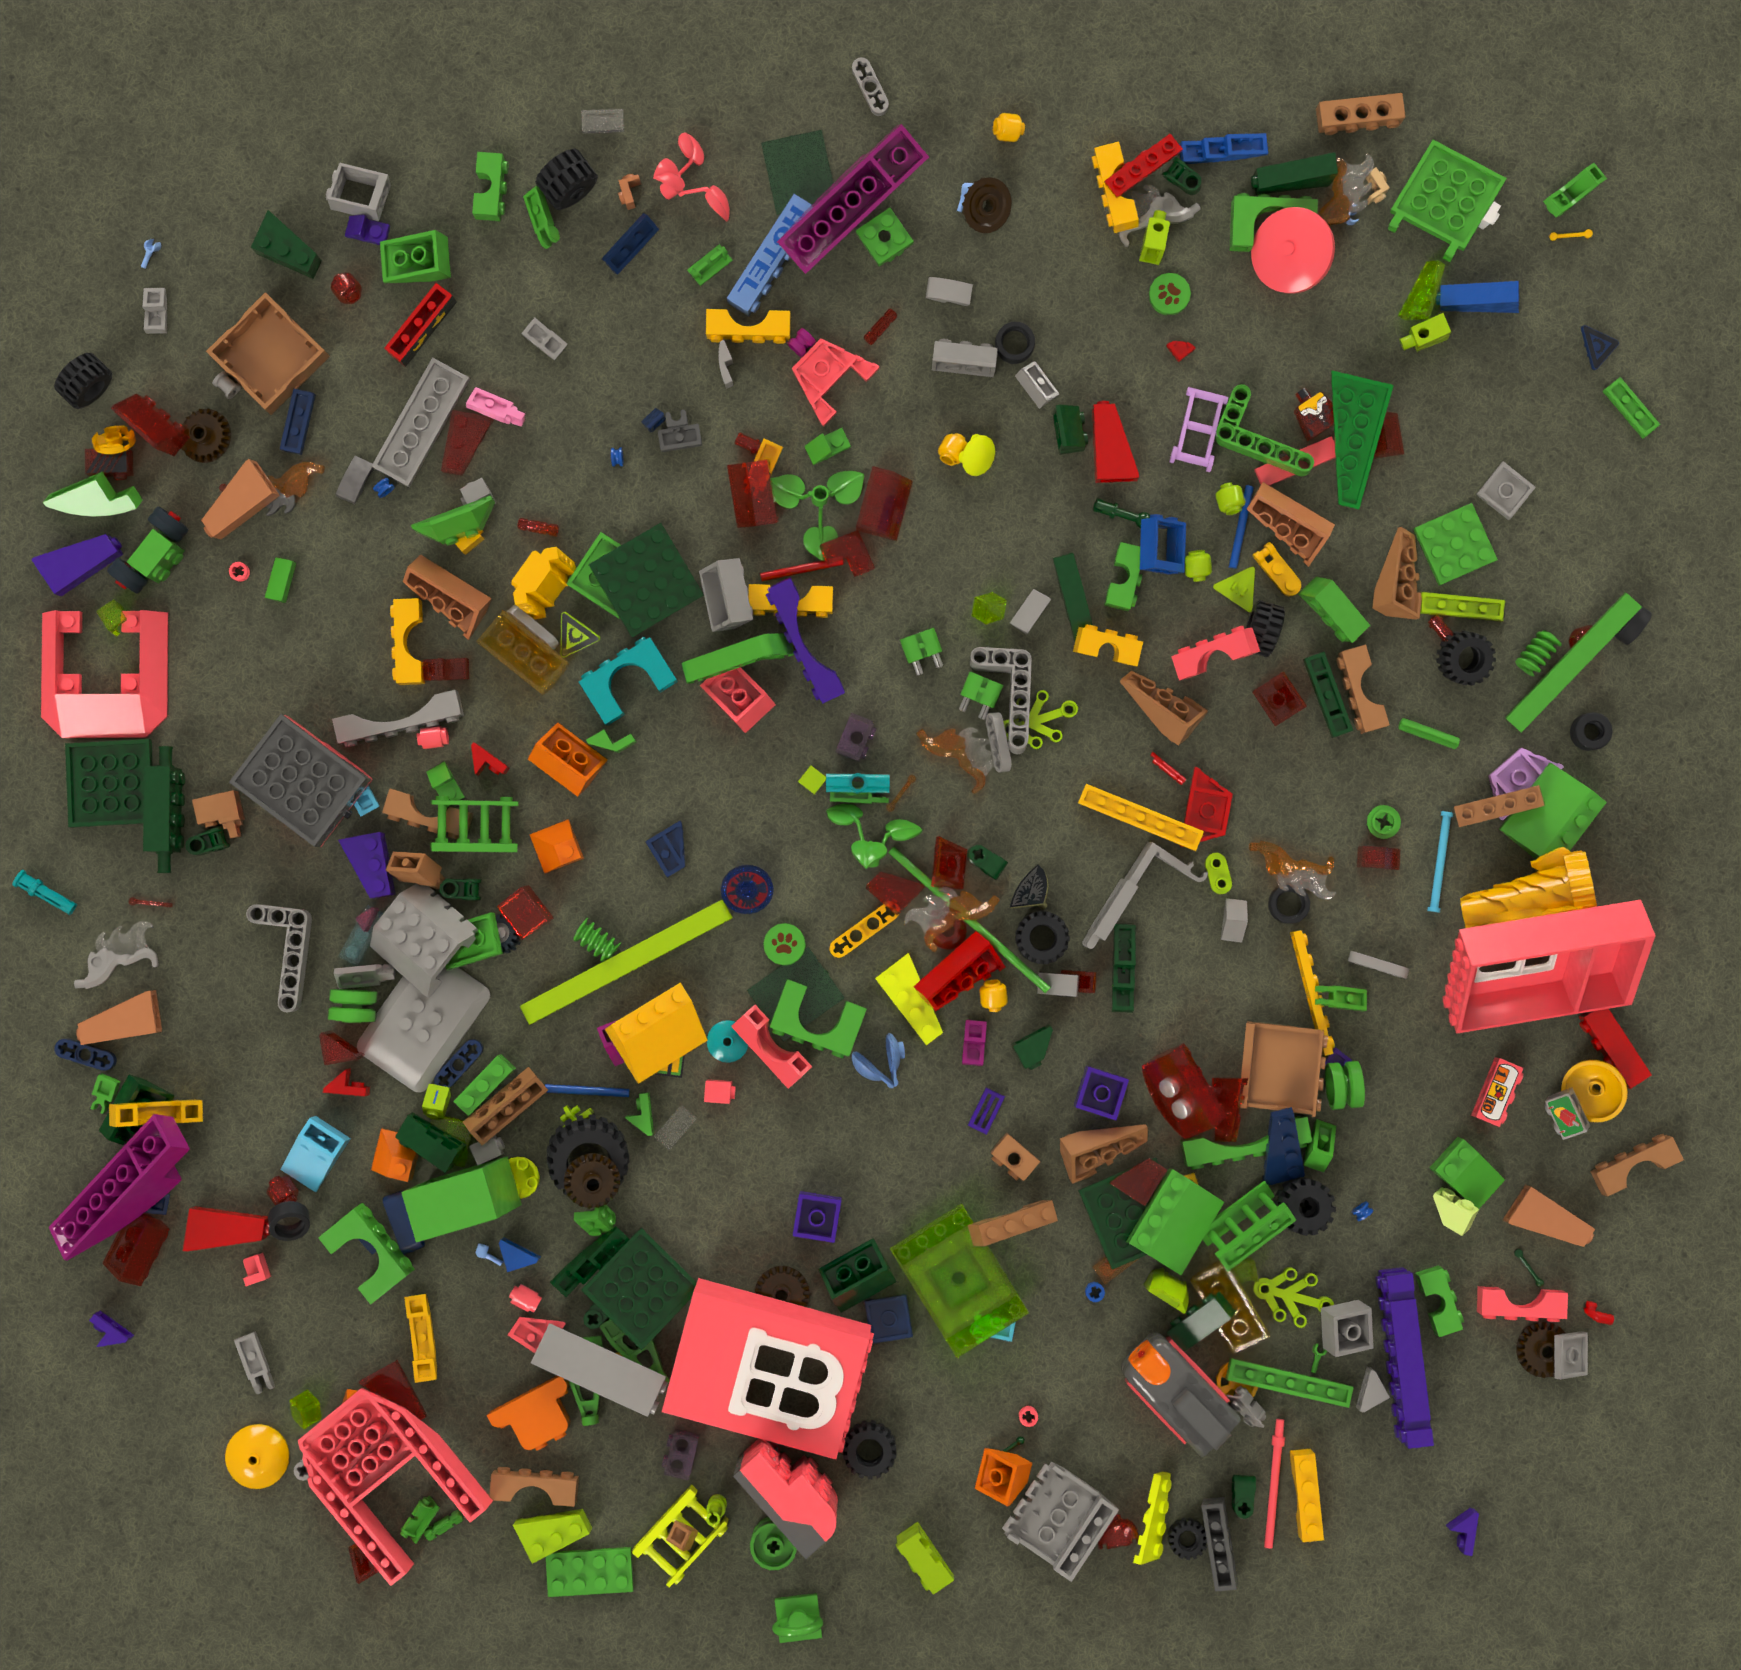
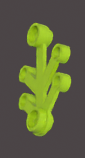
(1035, 720)
(1289, 1295)

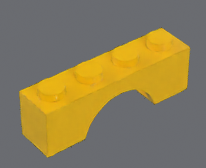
(1122, 211)
(774, 327)
(817, 601)
(406, 615)
(139, 1113)
(1307, 1491)

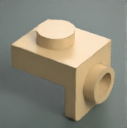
(1379, 186)

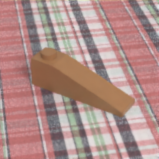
(1397, 586)
(1169, 713)
(1092, 1148)

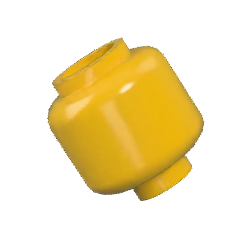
(1008, 127)
(951, 448)
(993, 995)

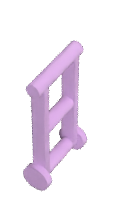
(1176, 451)

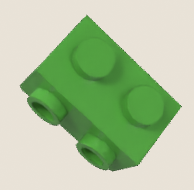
(596, 1221)

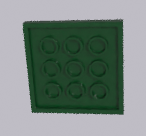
(646, 580)
(106, 782)
(1113, 1218)
(640, 1289)

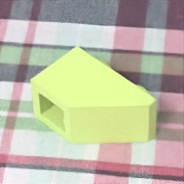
(1454, 1211)

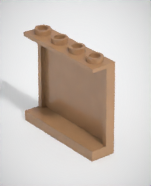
(1283, 1067)

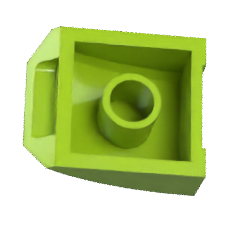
(1168, 1289)

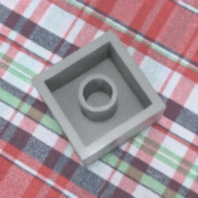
(1347, 1328)

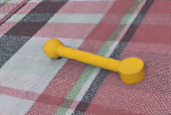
(1587, 234)

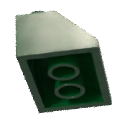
(133, 1091)
(857, 1275)

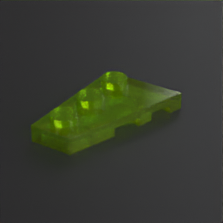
(1424, 292)

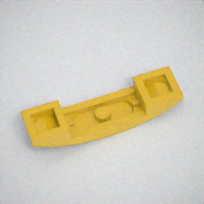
(422, 1338)

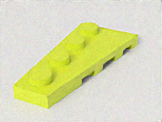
(898, 984)
(1154, 1519)

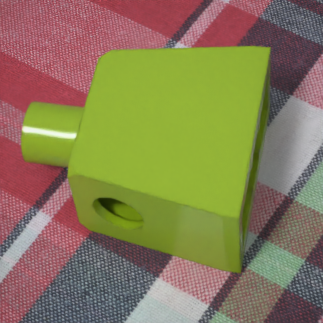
(1155, 238)
(1435, 329)

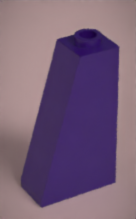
(76, 563)

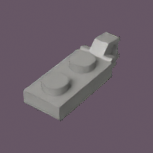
(363, 975)

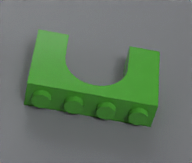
(1247, 208)
(838, 1039)
(392, 1263)

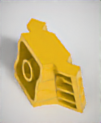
(541, 581)

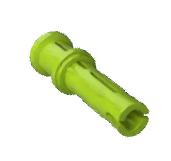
(716, 1508)

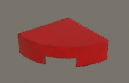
(1180, 349)

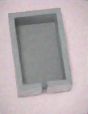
(726, 594)

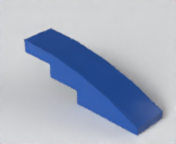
(1224, 148)

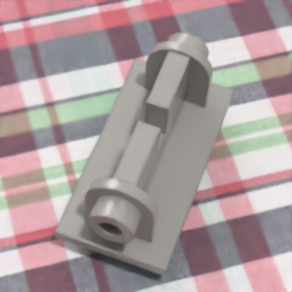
(1253, 1413)

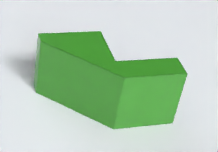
(603, 741)

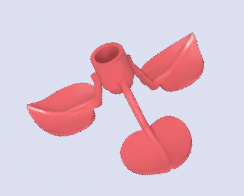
(673, 183)

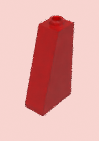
(1111, 449)
(219, 1228)

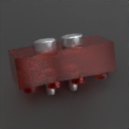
(1182, 1092)

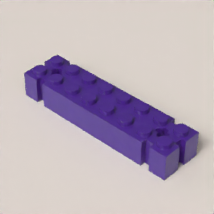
(1405, 1357)

